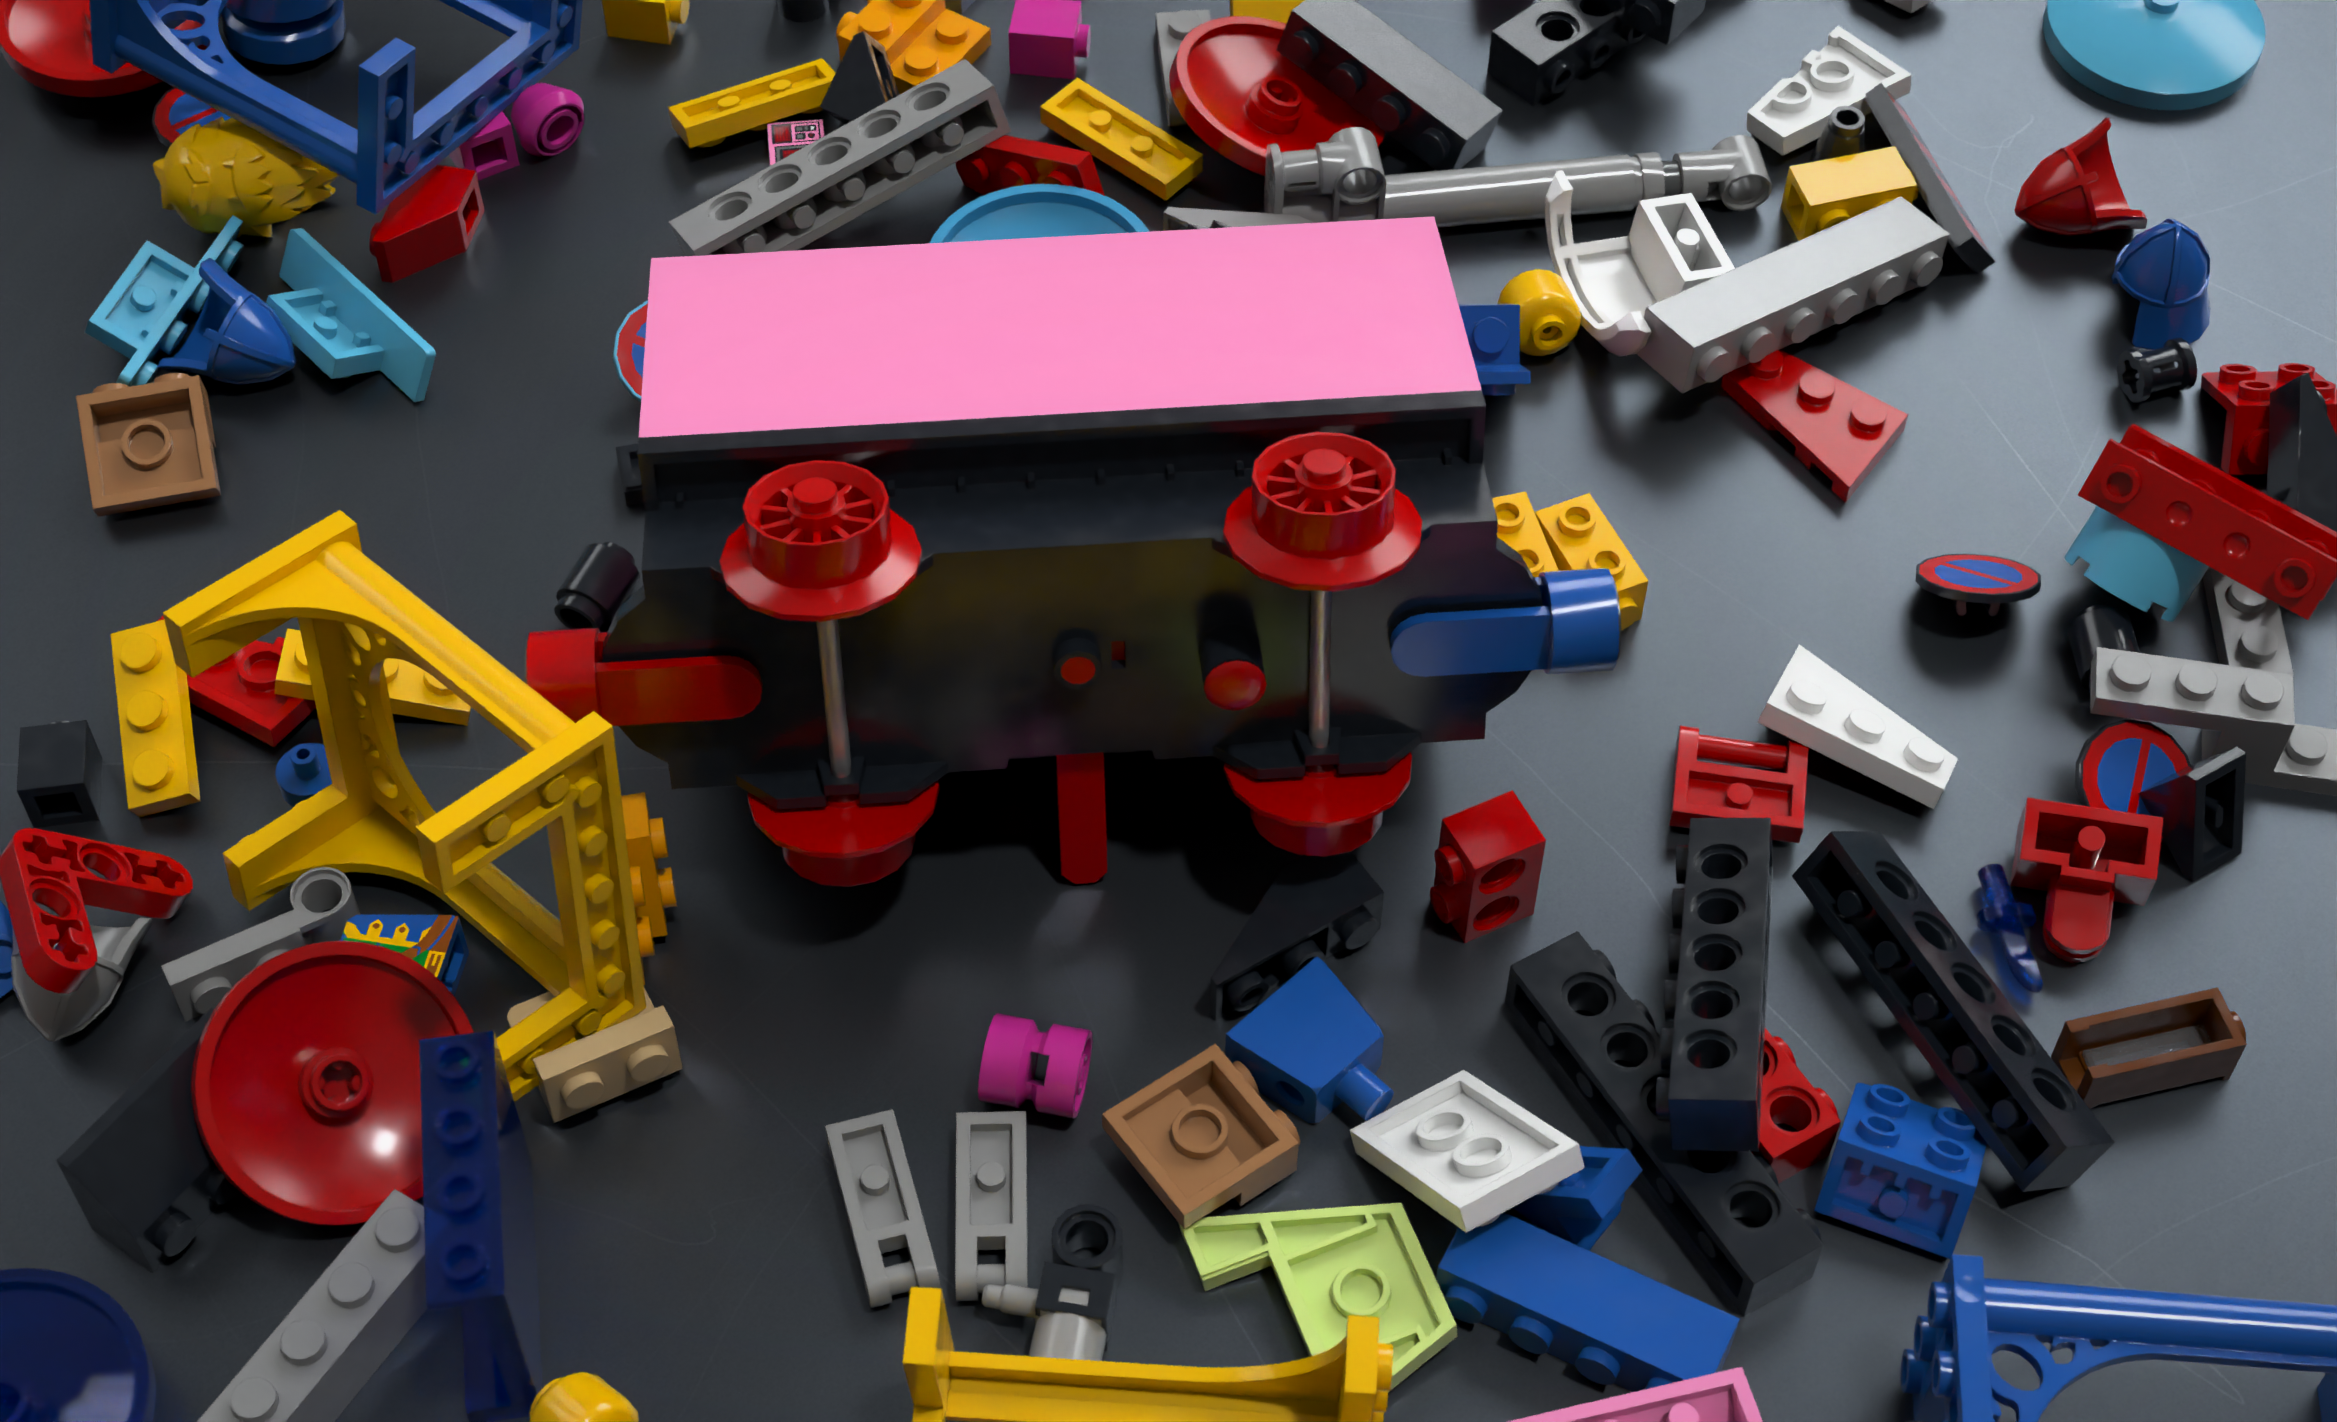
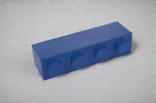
(1581, 1307)

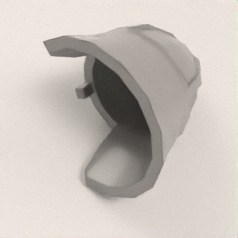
(65, 1014)

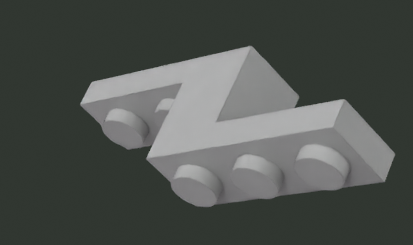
(2231, 708)

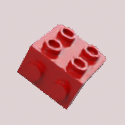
(2247, 402)

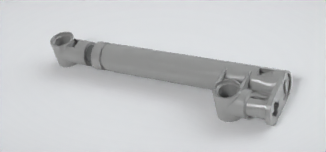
(1348, 183)

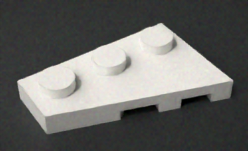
(1834, 77)
(1853, 728)

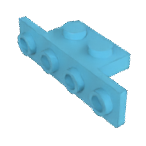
(152, 299)
(344, 322)

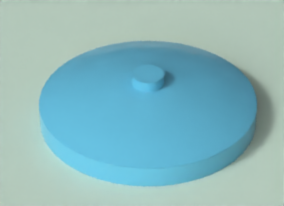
(2157, 49)

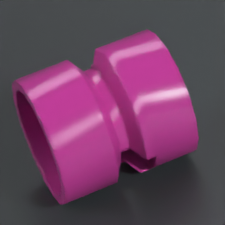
(1012, 1060)

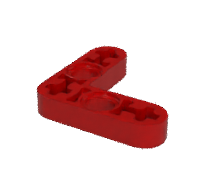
(54, 872)

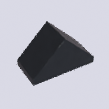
(861, 81)
(2202, 811)

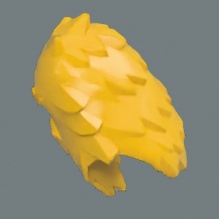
(239, 173)

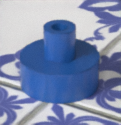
(302, 772)

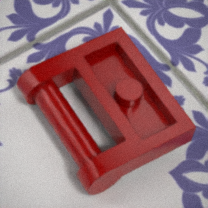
(1735, 791)

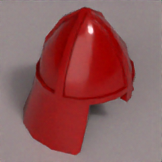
(2078, 190)

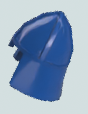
(2170, 277)
(235, 335)

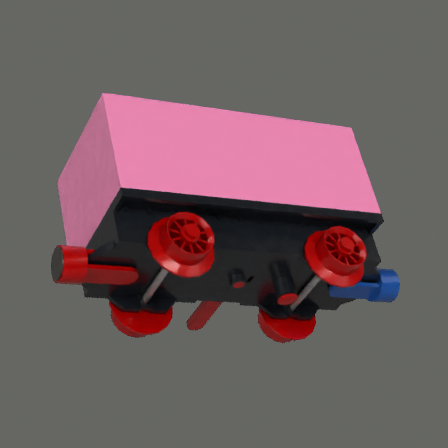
(1068, 519)

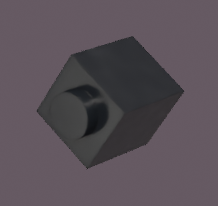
(59, 773)

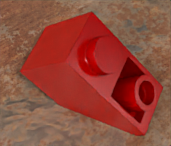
(427, 222)

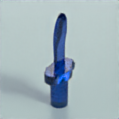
(2008, 921)

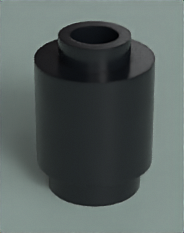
(596, 587)
(2102, 628)

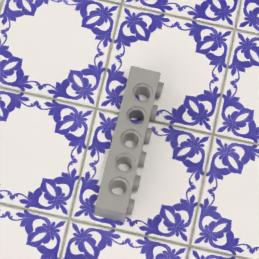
(849, 168)

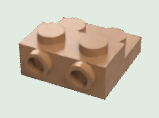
(148, 444)
(1204, 1136)

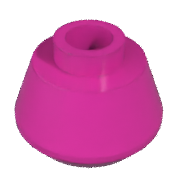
(547, 119)

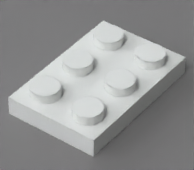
(1467, 1150)

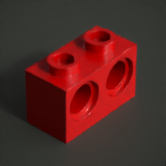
(1487, 867)
(1795, 1102)

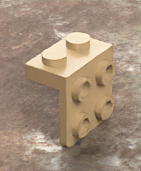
(603, 1062)

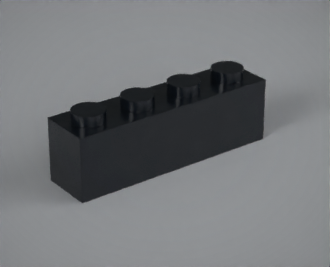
(1390, 81)

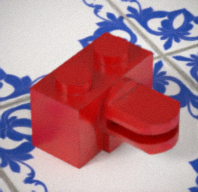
(2085, 865)

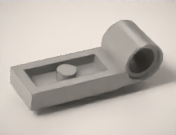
(209, 973)

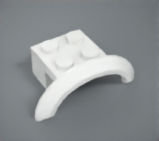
(1621, 276)

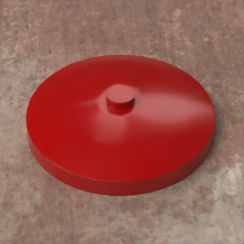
(53, 49)
(1249, 95)
(317, 1079)

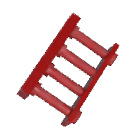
(2215, 519)

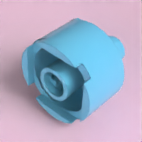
(2135, 564)

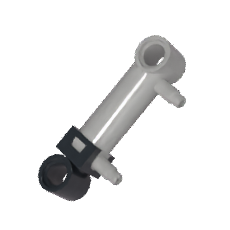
(1075, 1293)

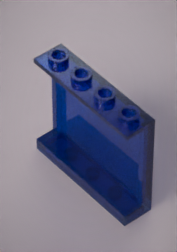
(480, 1221)

